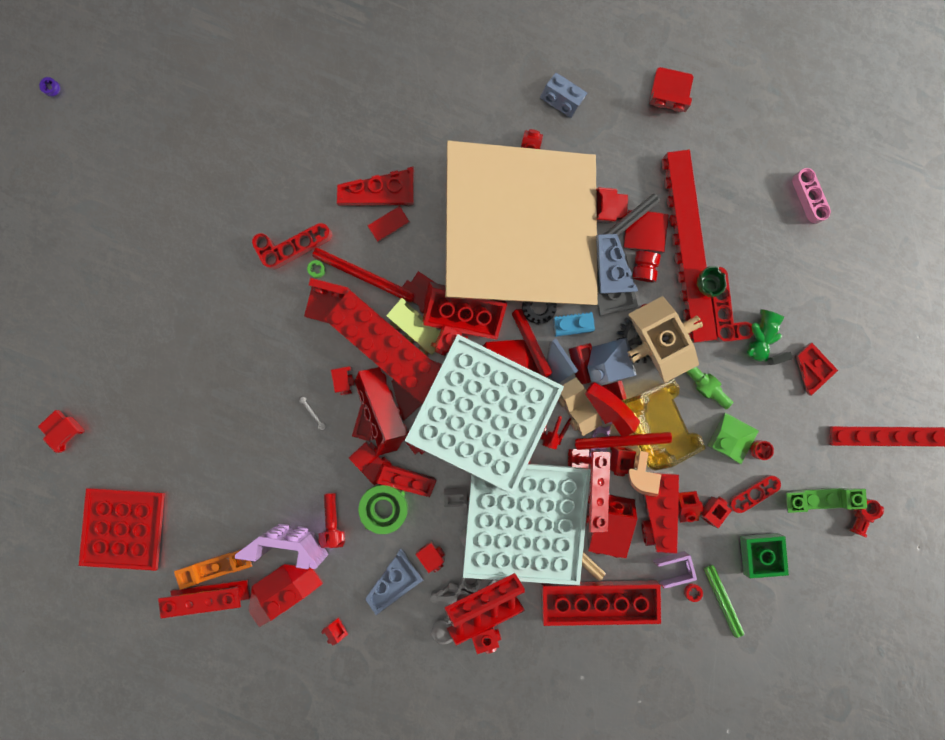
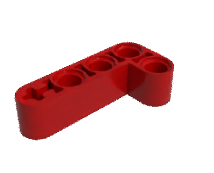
(294, 242)
(728, 322)

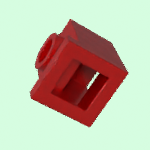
(343, 380)
(622, 460)
(720, 512)

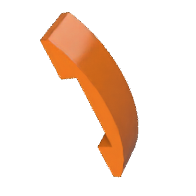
(210, 569)

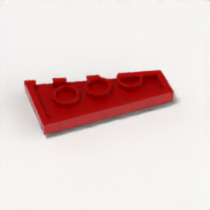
(664, 514)

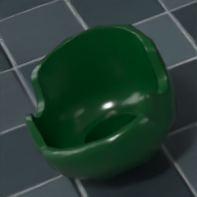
(711, 281)

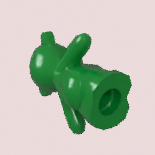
(766, 334)

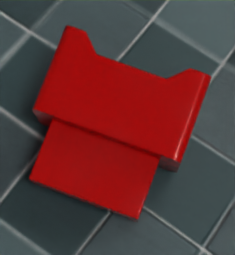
(610, 205)
(419, 286)
(59, 430)

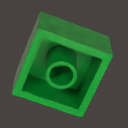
(764, 555)

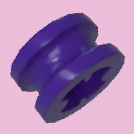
(55, 86)

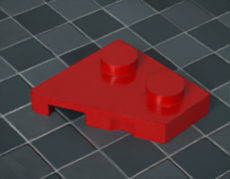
(814, 368)

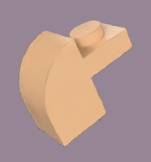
(642, 481)

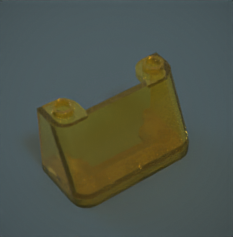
(660, 414)

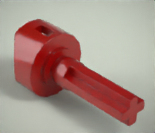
(331, 537)

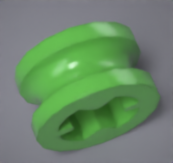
(318, 263)

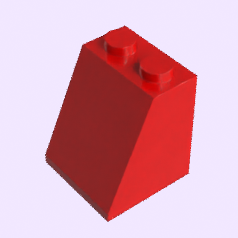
(621, 527)

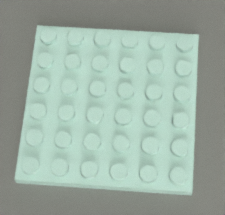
(484, 414)
(528, 532)

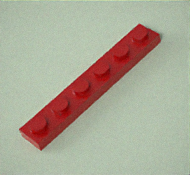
(887, 436)

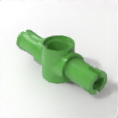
(709, 387)

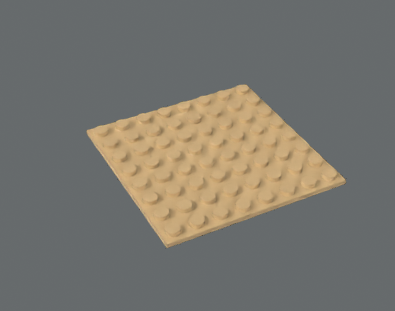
(520, 224)

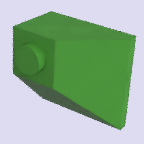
(732, 438)

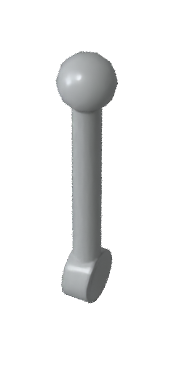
(321, 426)

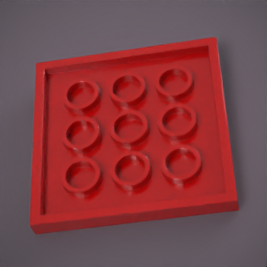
(121, 529)

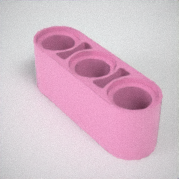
(813, 186)

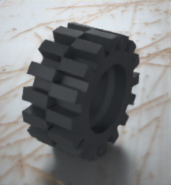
(539, 318)

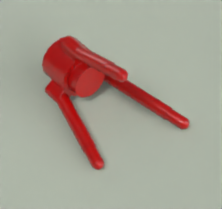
(553, 439)

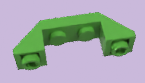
(826, 498)

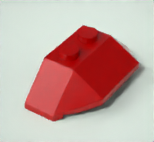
(515, 351)
(281, 591)

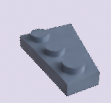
(612, 267)
(395, 582)

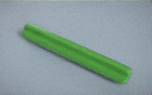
(724, 601)

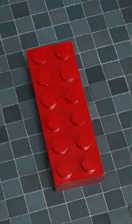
(601, 603)

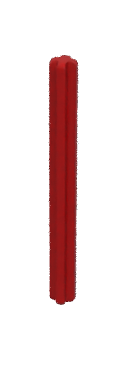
(364, 275)

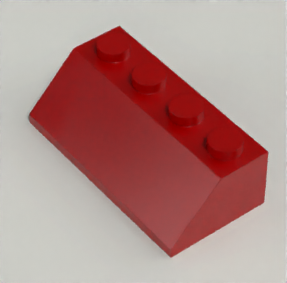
(464, 315)

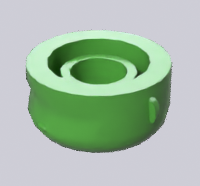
(379, 524)

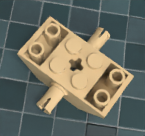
(661, 320)

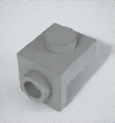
(456, 498)

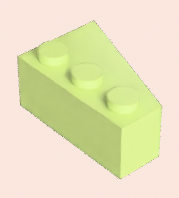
(411, 322)

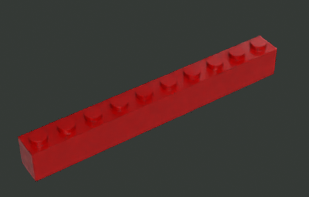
(688, 241)

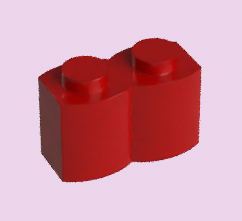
(367, 461)

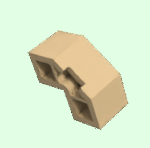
(580, 410)

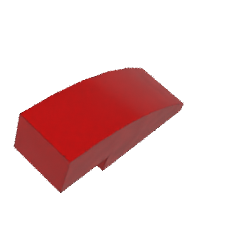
(612, 409)

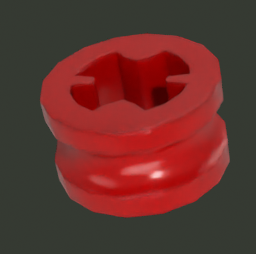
(698, 596)

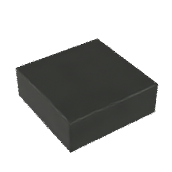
(780, 358)

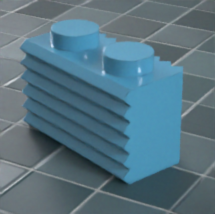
(573, 324)

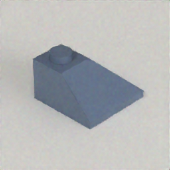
(559, 362)
(610, 362)

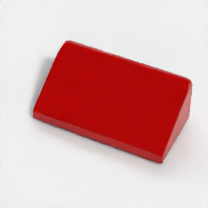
(580, 358)

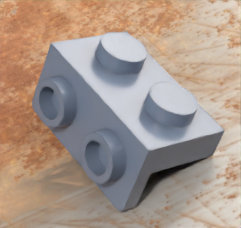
(563, 95)

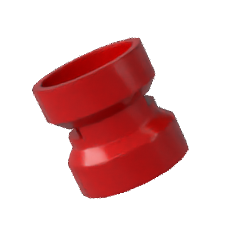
(764, 452)

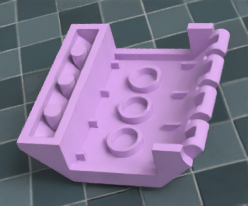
(287, 538)

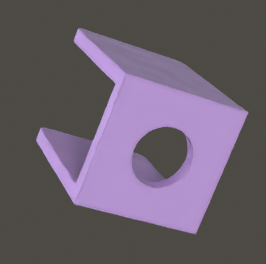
(674, 581)

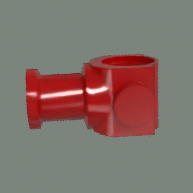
(865, 518)

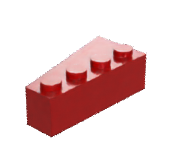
(380, 410)

